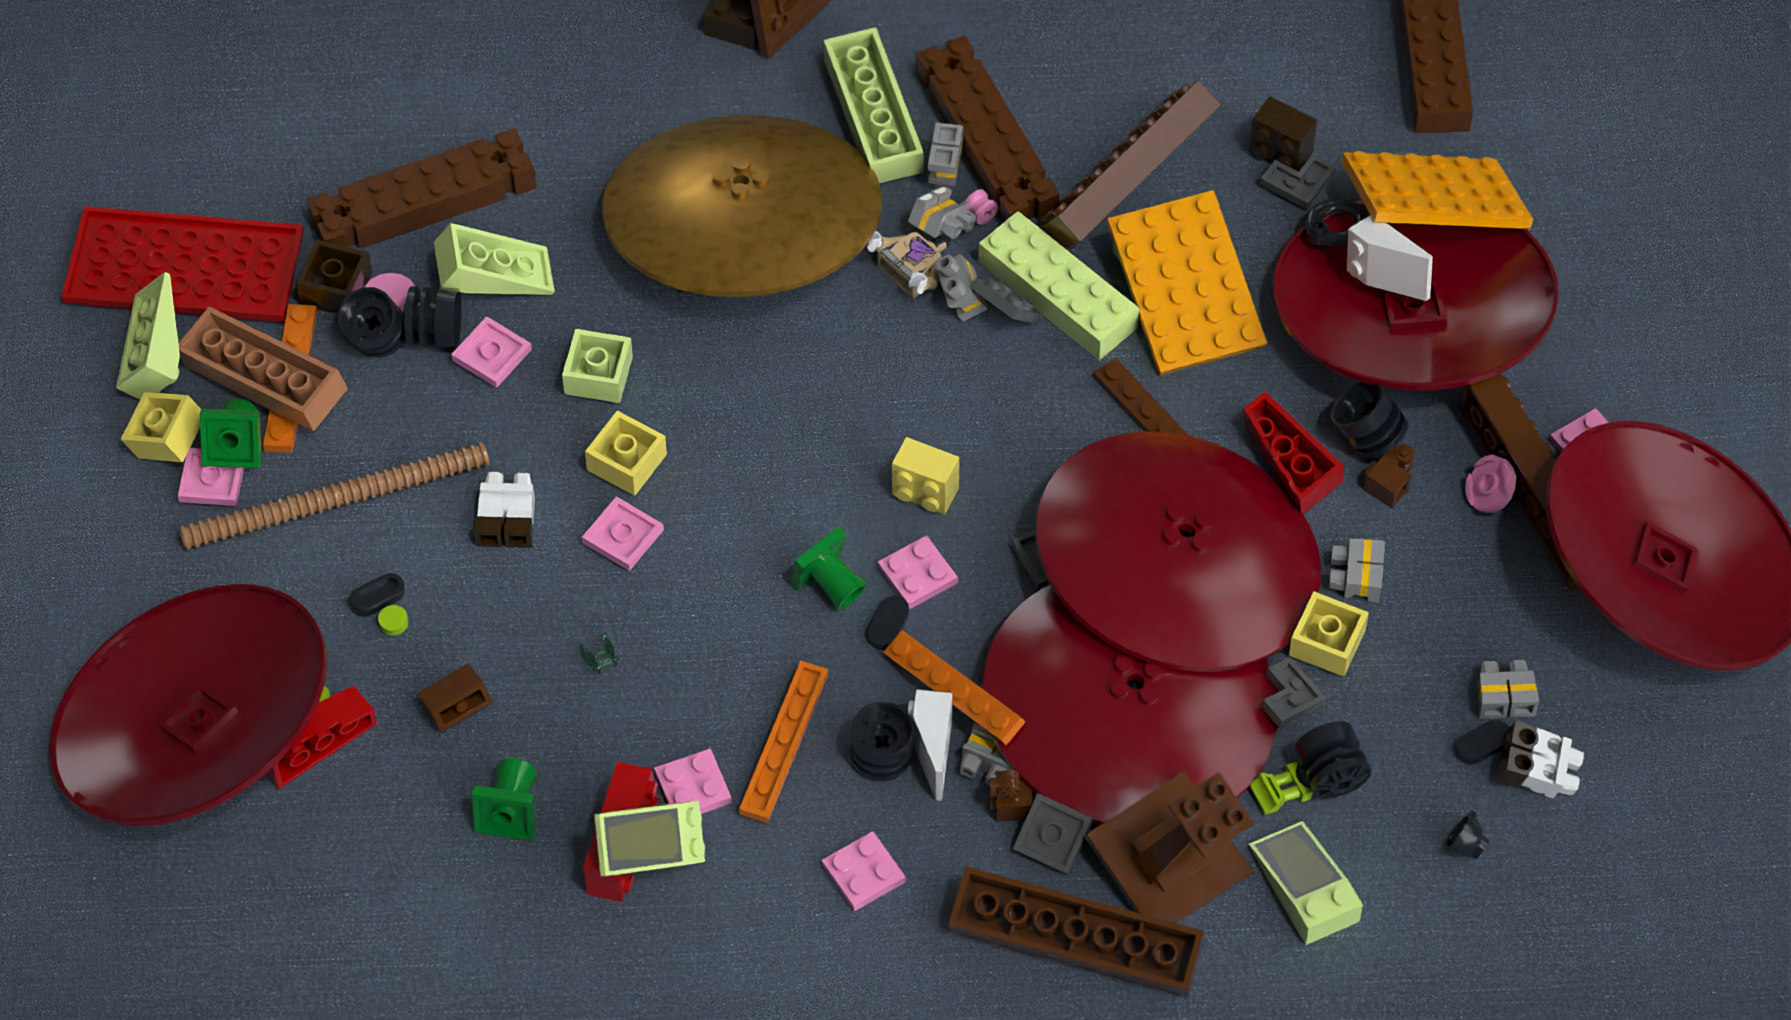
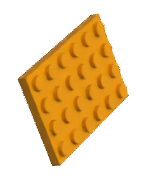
(1436, 190)
(1186, 282)

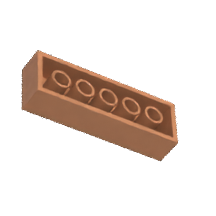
(261, 368)

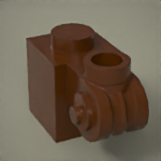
(1390, 476)
(1009, 796)

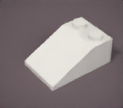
(1388, 260)
(932, 731)

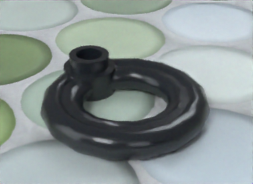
(1318, 232)

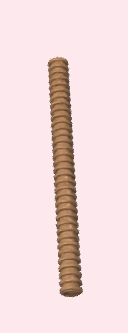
(334, 496)

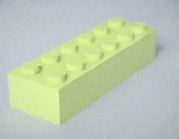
(873, 105)
(1059, 285)

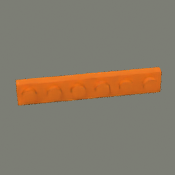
(298, 334)
(966, 695)
(783, 742)

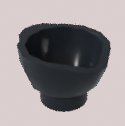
(1467, 838)

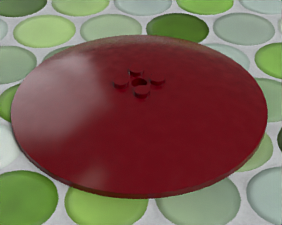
(1484, 312)
(1652, 491)
(1168, 599)
(222, 653)
(1107, 744)

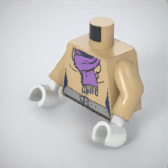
(909, 260)

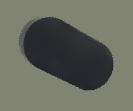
(377, 595)
(888, 622)
(1481, 742)

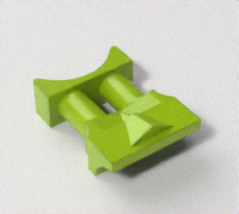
(1269, 794)

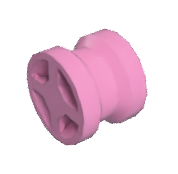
(982, 206)

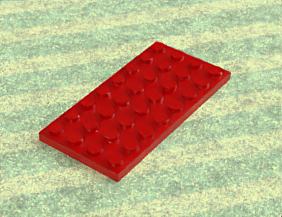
(211, 262)

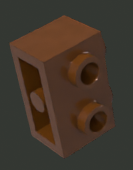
(455, 697)

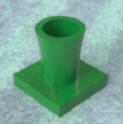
(231, 435)
(824, 565)
(509, 806)

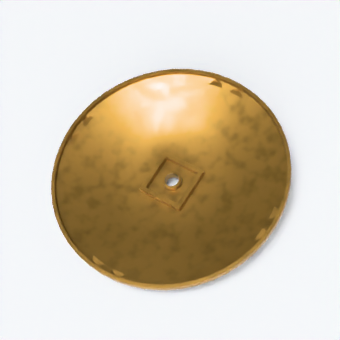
(694, 225)

